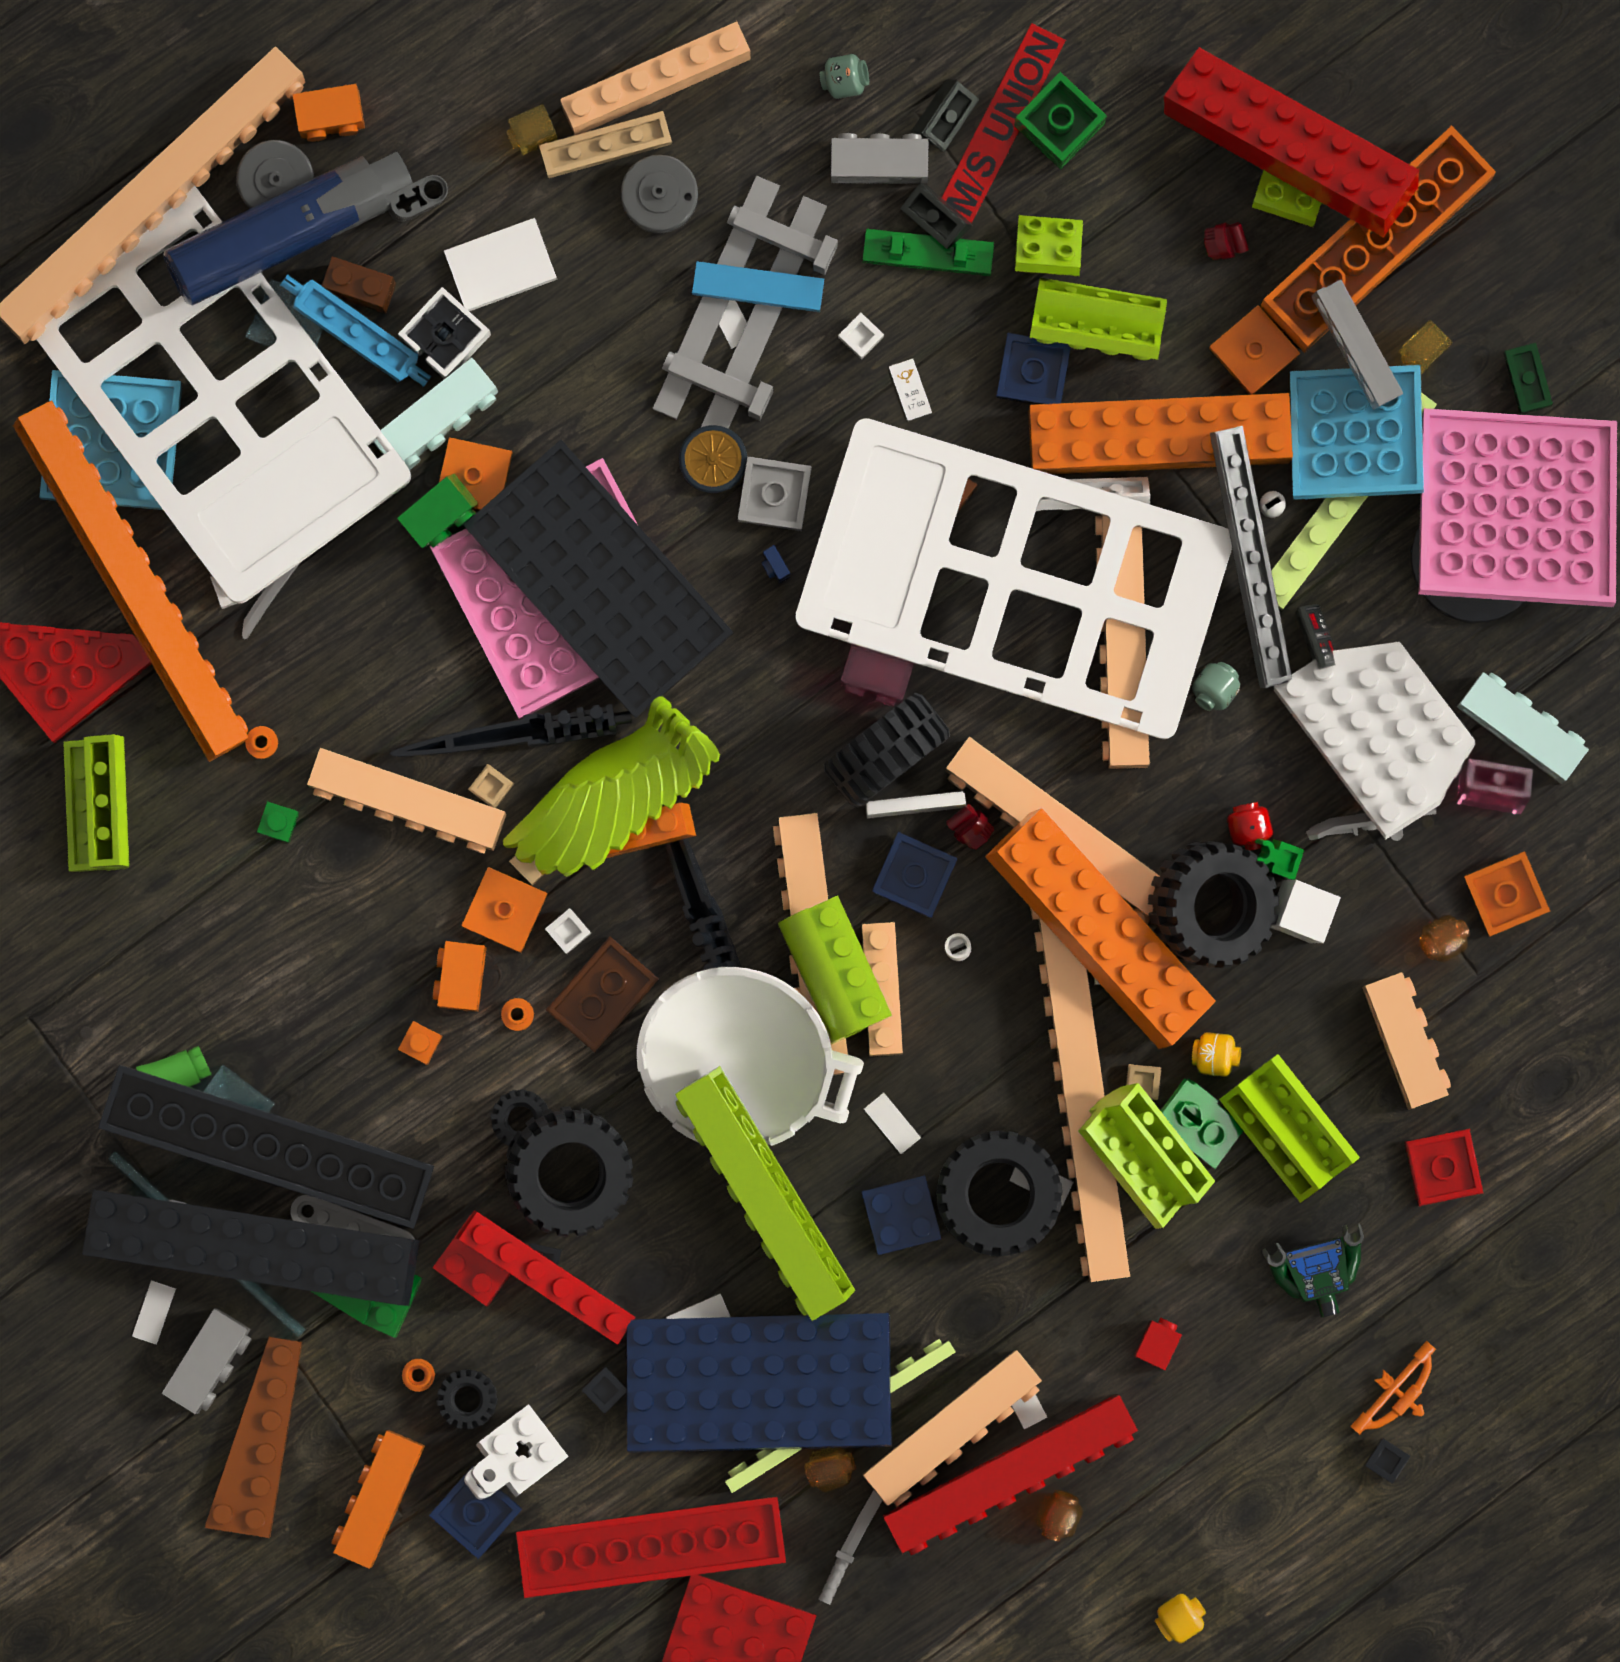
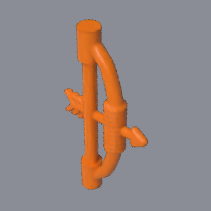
(1406, 1399)

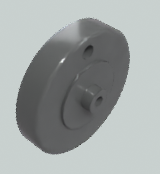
(270, 171)
(659, 194)

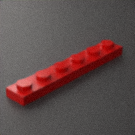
(545, 1277)

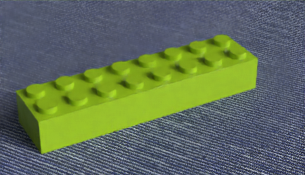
(764, 1193)

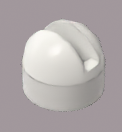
(1275, 510)
(955, 942)

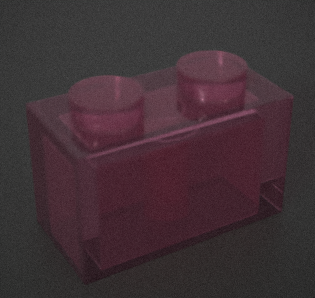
(876, 675)
(1494, 786)

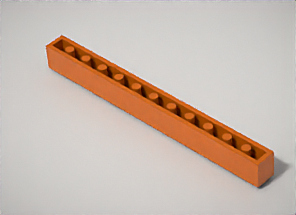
(130, 580)

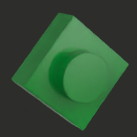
(278, 822)

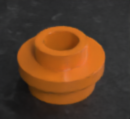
(269, 749)
(527, 1018)
(407, 1375)

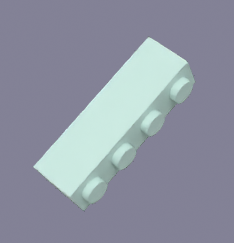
(439, 412)
(1522, 727)

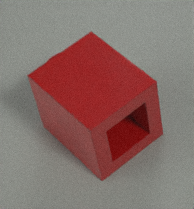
(1158, 1343)

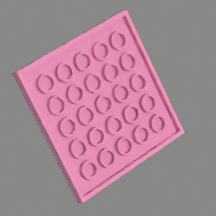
(1518, 508)
(519, 642)

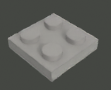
(774, 493)

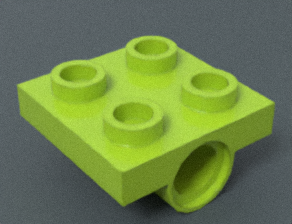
(1285, 200)
(1049, 245)

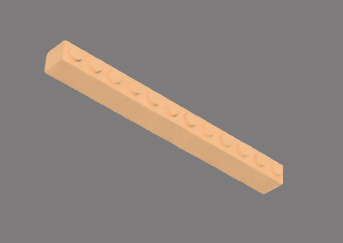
(150, 195)
(1082, 1088)

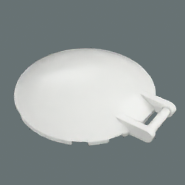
(761, 1039)

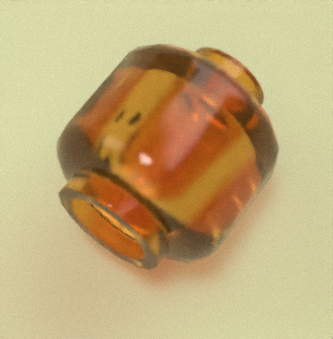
(1444, 938)
(830, 1468)
(1059, 1515)

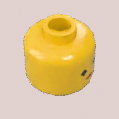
(1180, 1618)

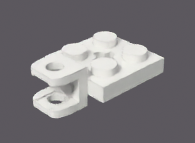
(503, 1465)

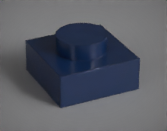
(774, 565)

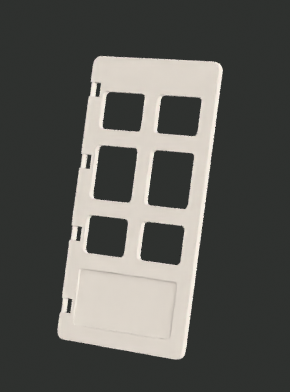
(283, 489)
(892, 537)

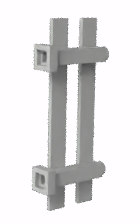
(733, 387)

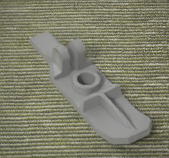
(1348, 824)

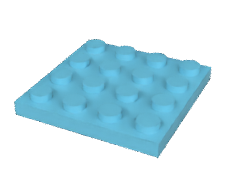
(144, 406)
(1349, 447)

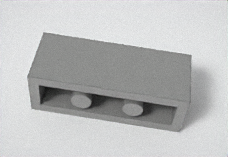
(879, 159)
(207, 1362)

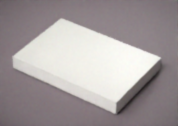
(500, 265)
(915, 804)

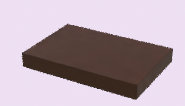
(602, 994)

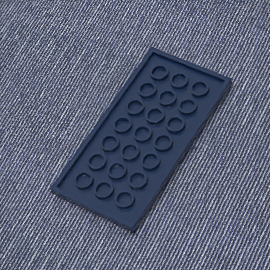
(758, 1383)

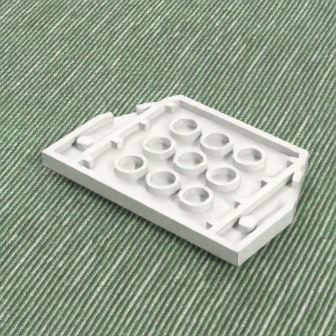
(1380, 730)

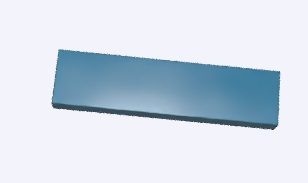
(758, 286)

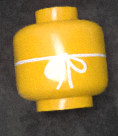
(1215, 1054)

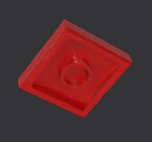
(1443, 1167)

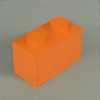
(328, 112)
(460, 976)

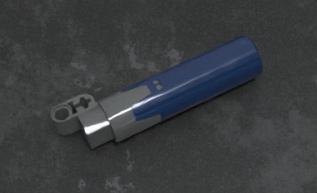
(295, 224)

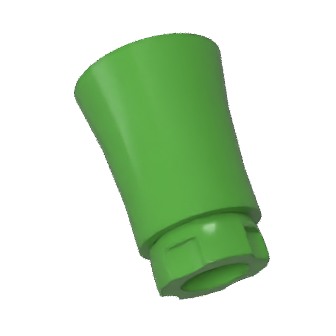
(182, 1067)

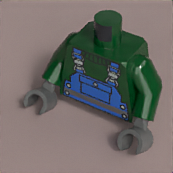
(1318, 1269)

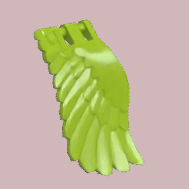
(614, 793)

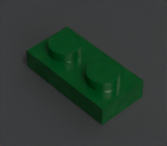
(1528, 378)

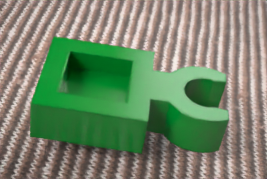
(1280, 857)

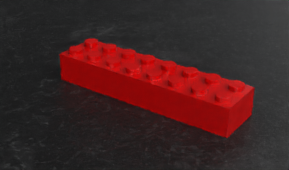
(1291, 142)
(1011, 1473)

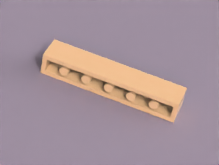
(655, 79)
(406, 799)
(951, 1428)

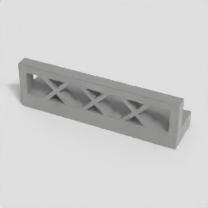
(1357, 344)

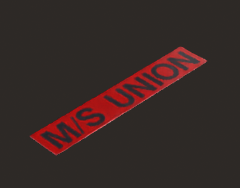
(997, 126)

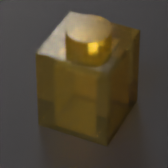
(531, 130)
(1425, 347)

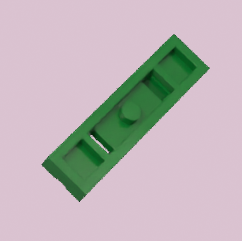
(927, 253)

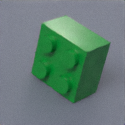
(1060, 120)
(438, 511)

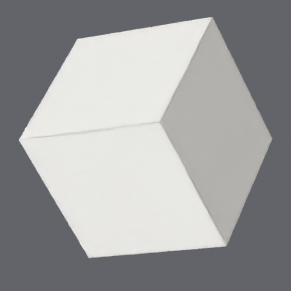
(1304, 911)

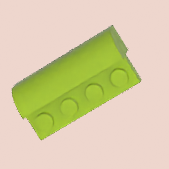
(1098, 319)
(96, 803)
(834, 969)
(1289, 1128)
(1145, 1153)

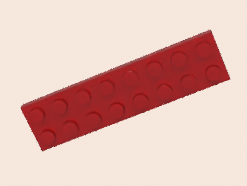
(651, 1547)

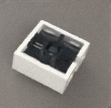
(444, 333)

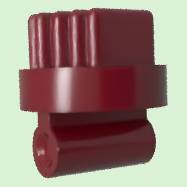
(1225, 240)
(970, 827)

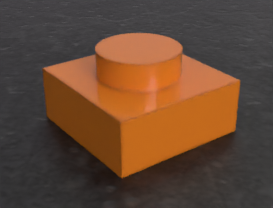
(420, 1042)

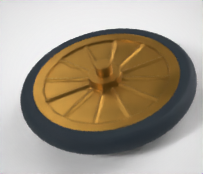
(713, 459)

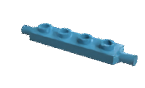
(355, 330)

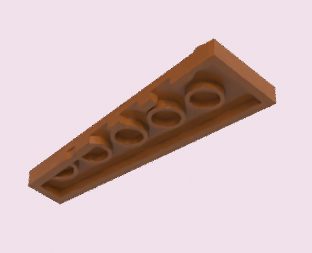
(253, 1469)

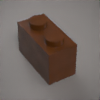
(359, 284)

